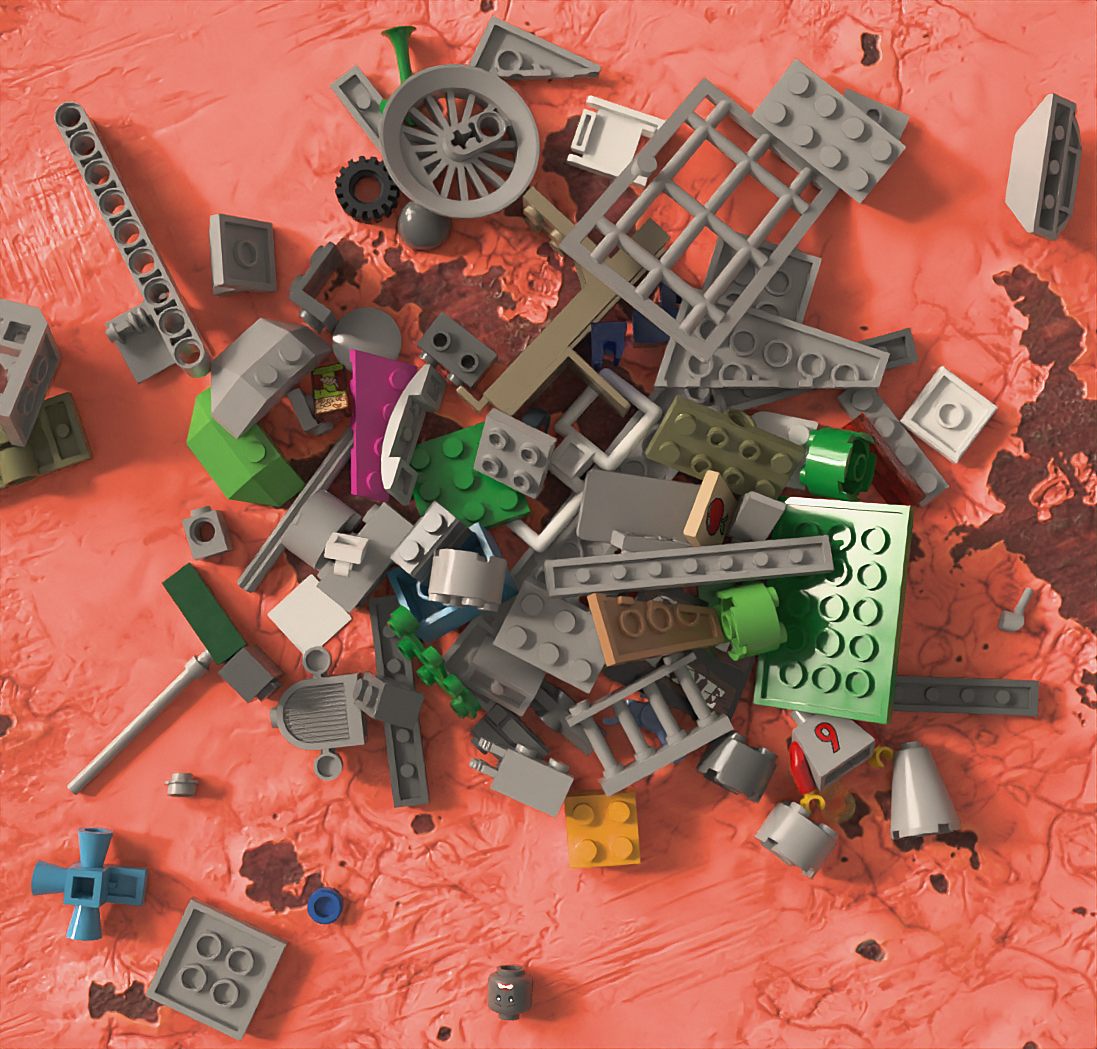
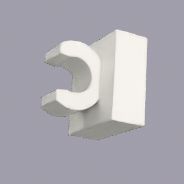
(346, 551)

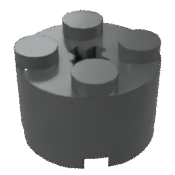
(737, 765)

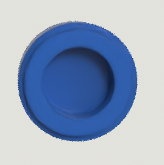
(325, 905)

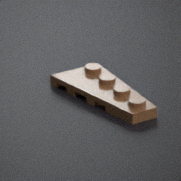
(651, 629)

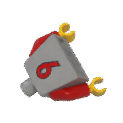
(828, 749)

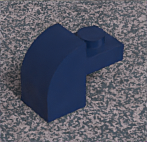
(644, 331)

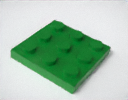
(449, 479)

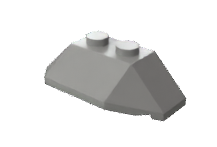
(1045, 168)
(261, 371)

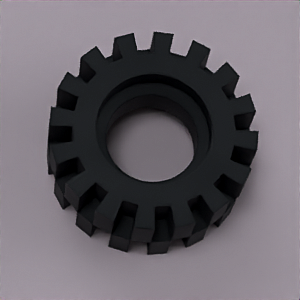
(346, 186)

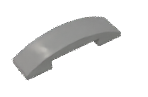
(402, 432)

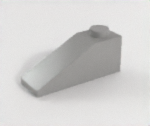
(754, 518)

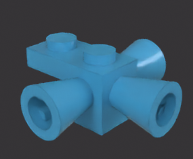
(91, 883)

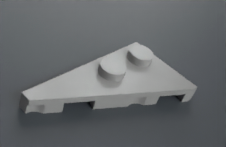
(523, 56)

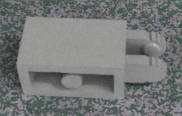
(526, 777)

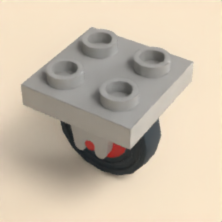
(516, 450)

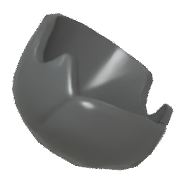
(422, 228)

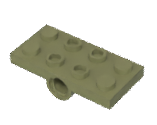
(728, 443)
(53, 444)

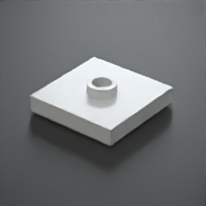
(948, 414)

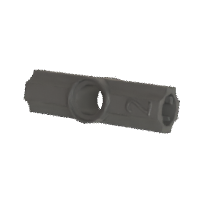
(552, 707)

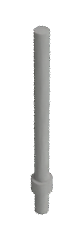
(194, 668)

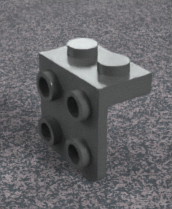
(307, 287)

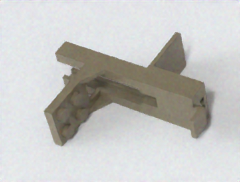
(554, 346)

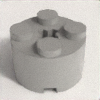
(318, 520)
(467, 580)
(796, 839)

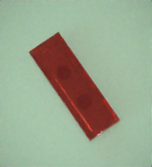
(890, 475)

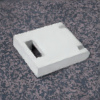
(610, 138)

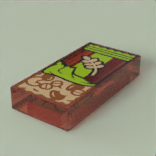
(330, 393)

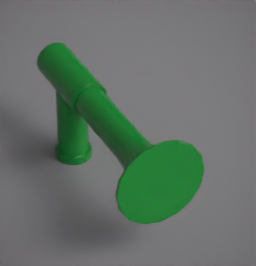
(399, 38)

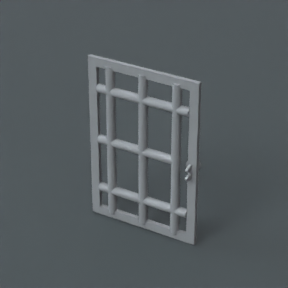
(747, 250)

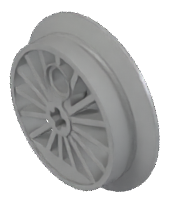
(503, 113)

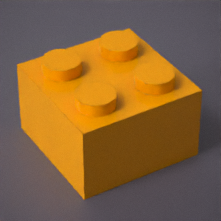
(602, 828)

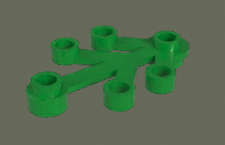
(433, 668)

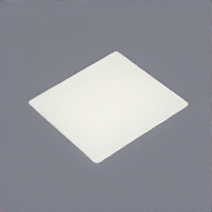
(308, 616)

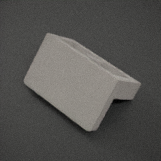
(503, 677)

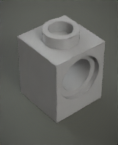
(218, 545)

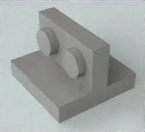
(241, 255)

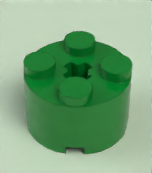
(838, 464)

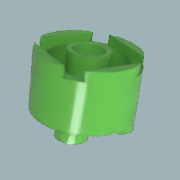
(750, 619)

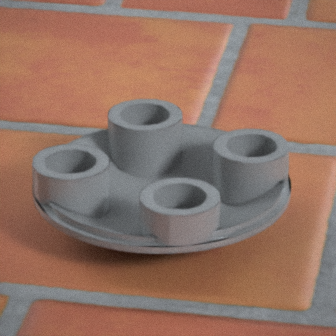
(367, 331)

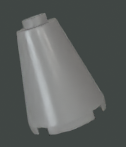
(919, 795)

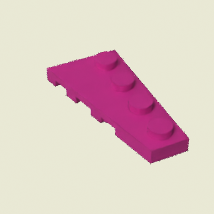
(375, 392)

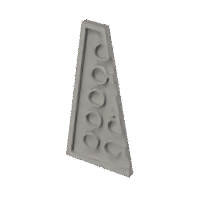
(770, 354)

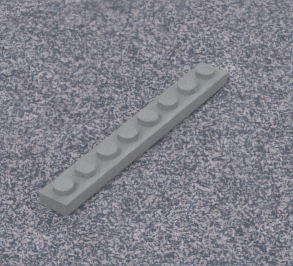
(688, 566)

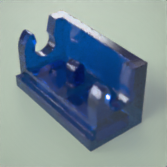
(607, 338)

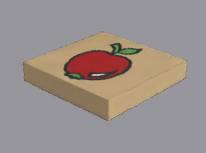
(710, 512)

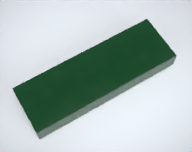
(205, 614)

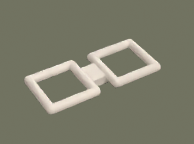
(577, 454)

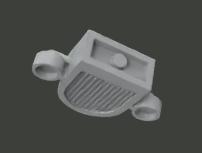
(321, 713)

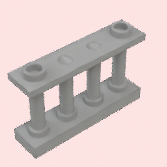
(678, 741)

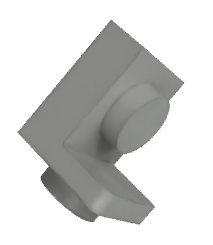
(304, 410)

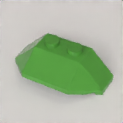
(244, 468)

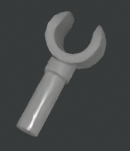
(1014, 621)

